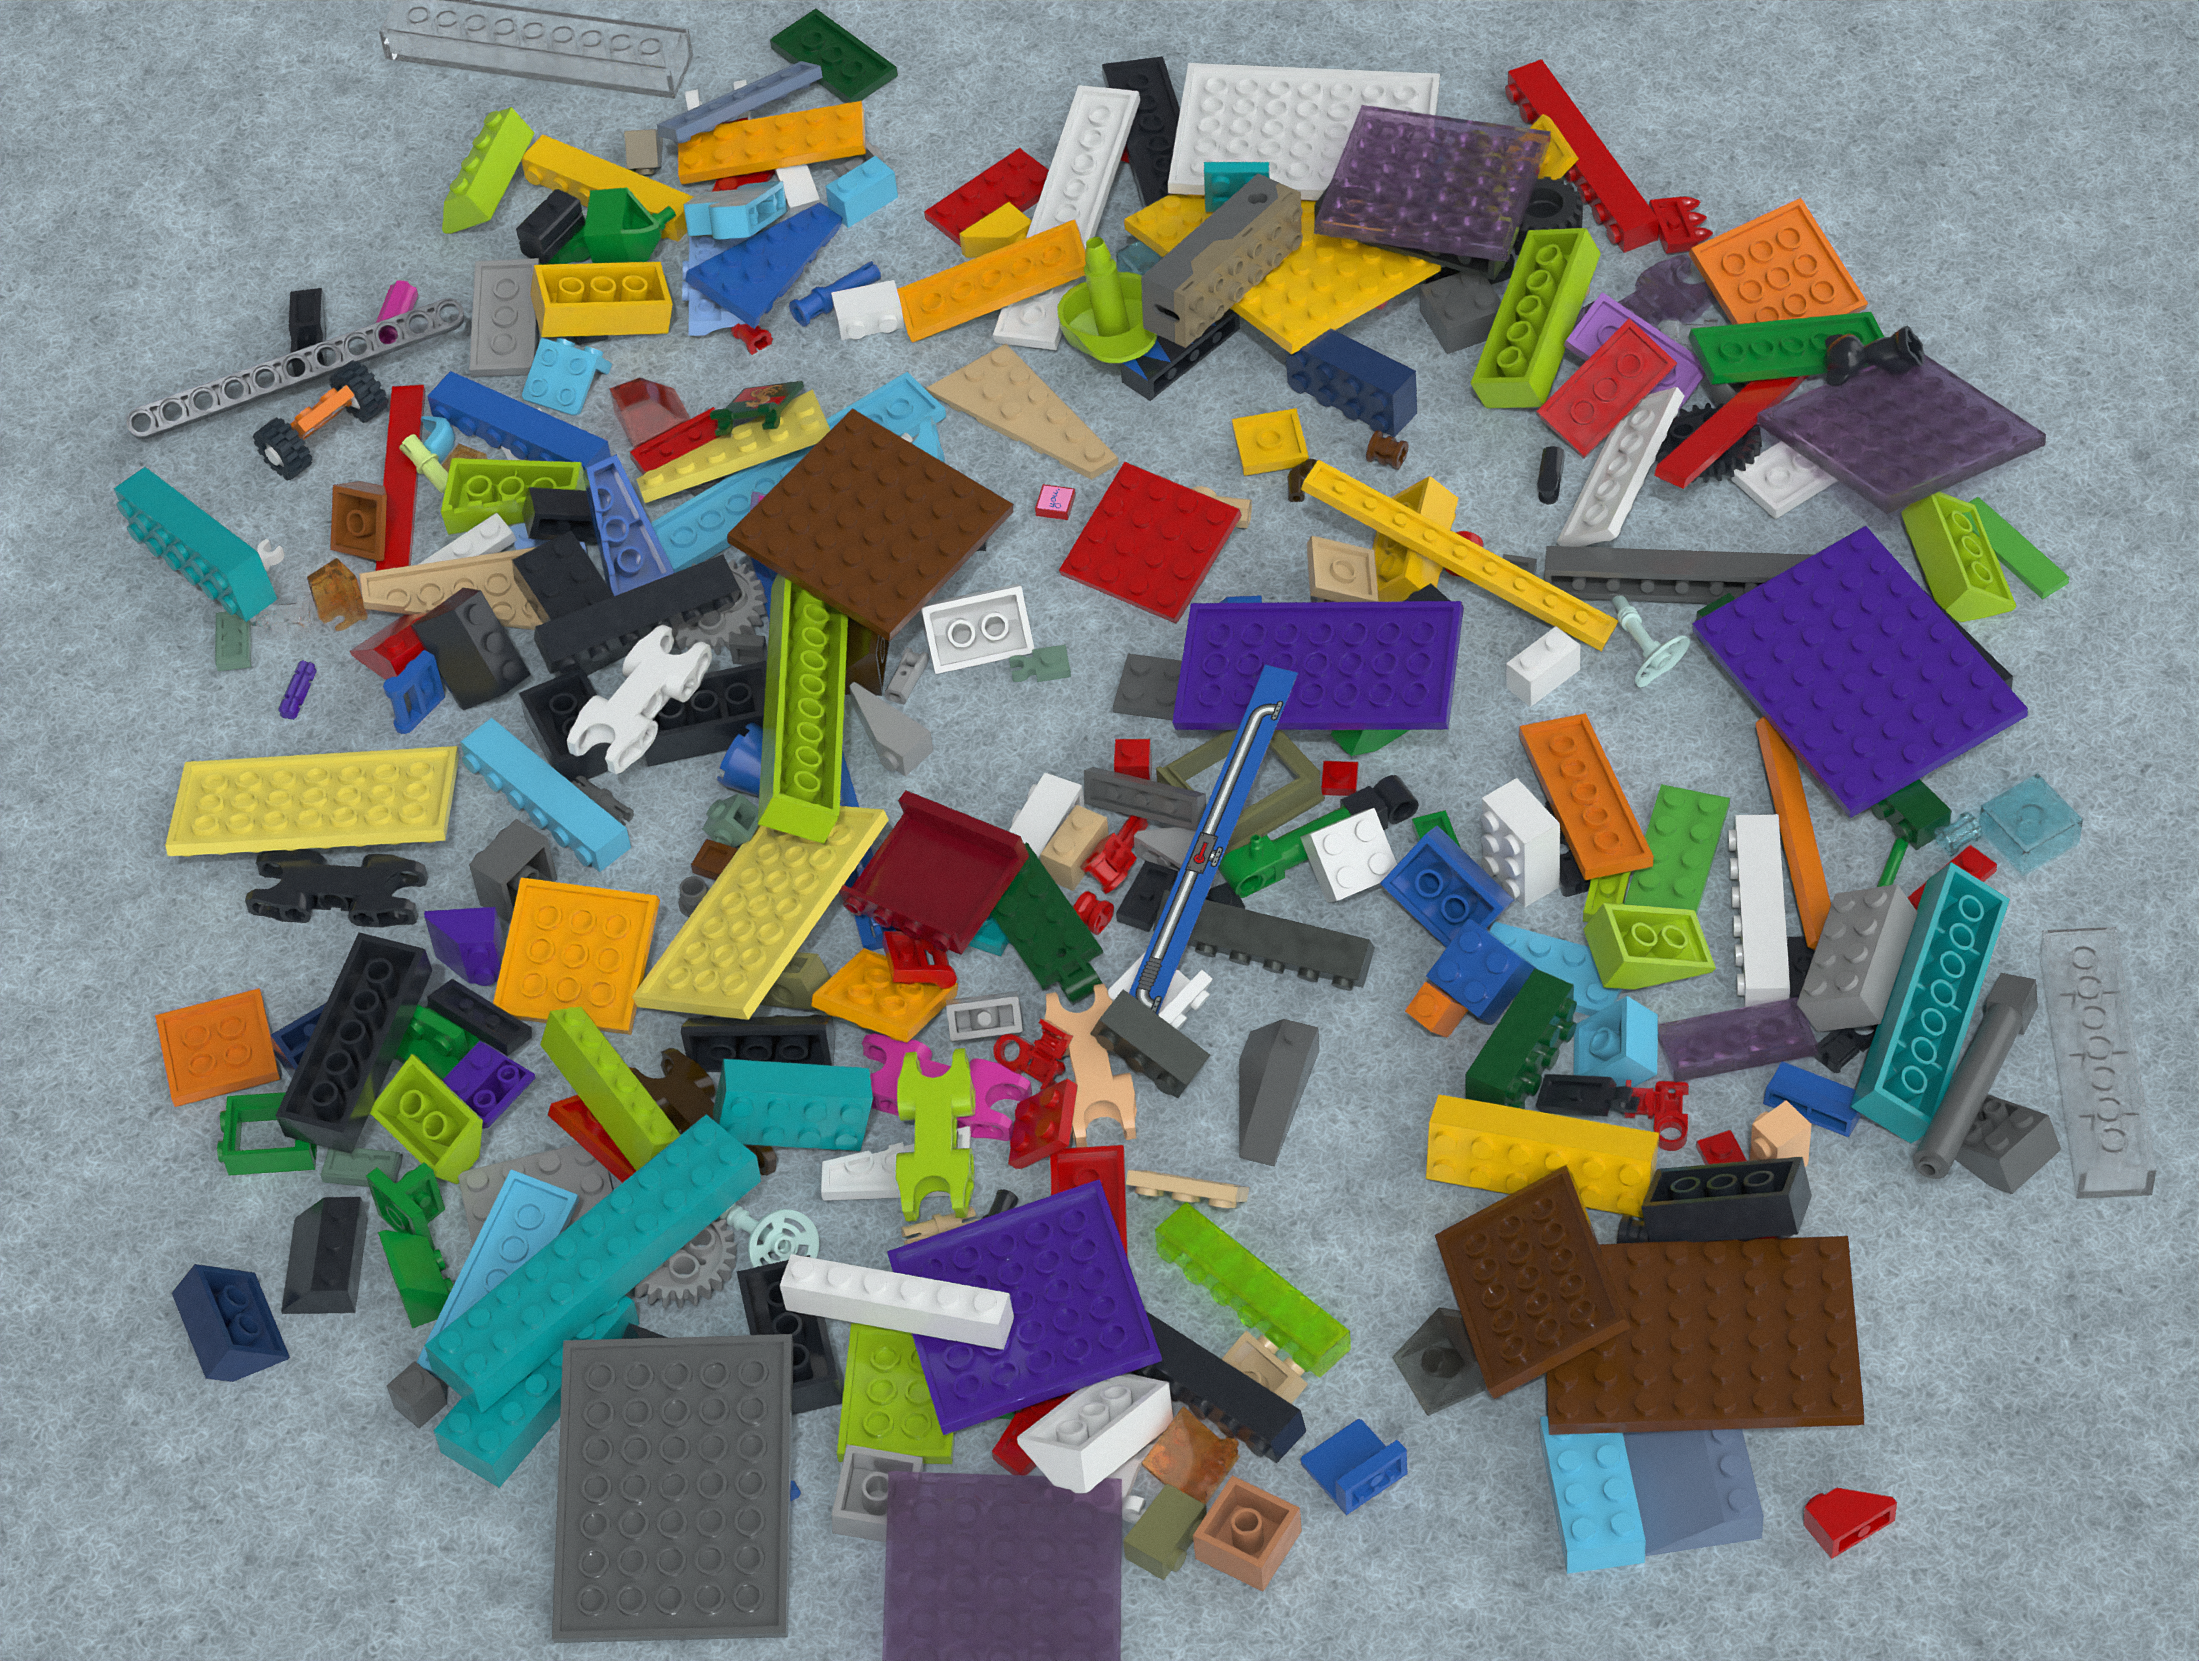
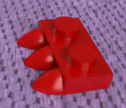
(1678, 224)

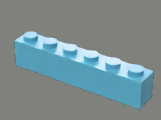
(545, 795)

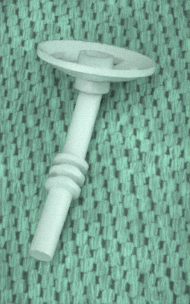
(1657, 655)
(774, 1239)

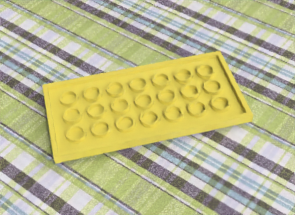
(313, 801)
(756, 918)

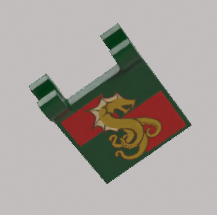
(757, 401)

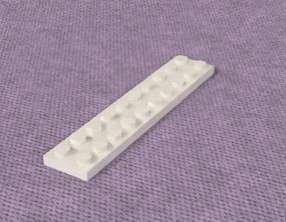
(1073, 190)

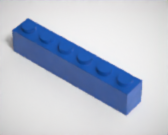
(513, 424)

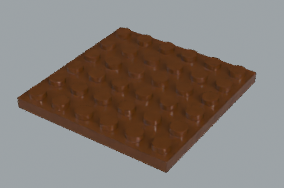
(870, 524)

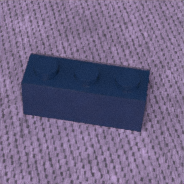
(228, 1322)

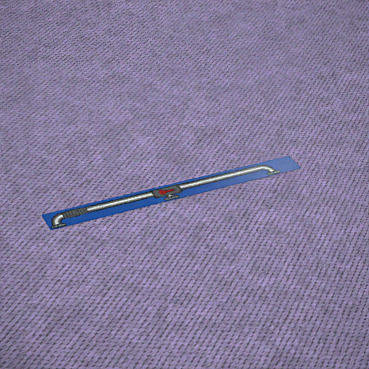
(1212, 837)

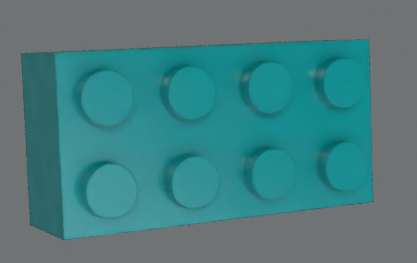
(794, 1104)

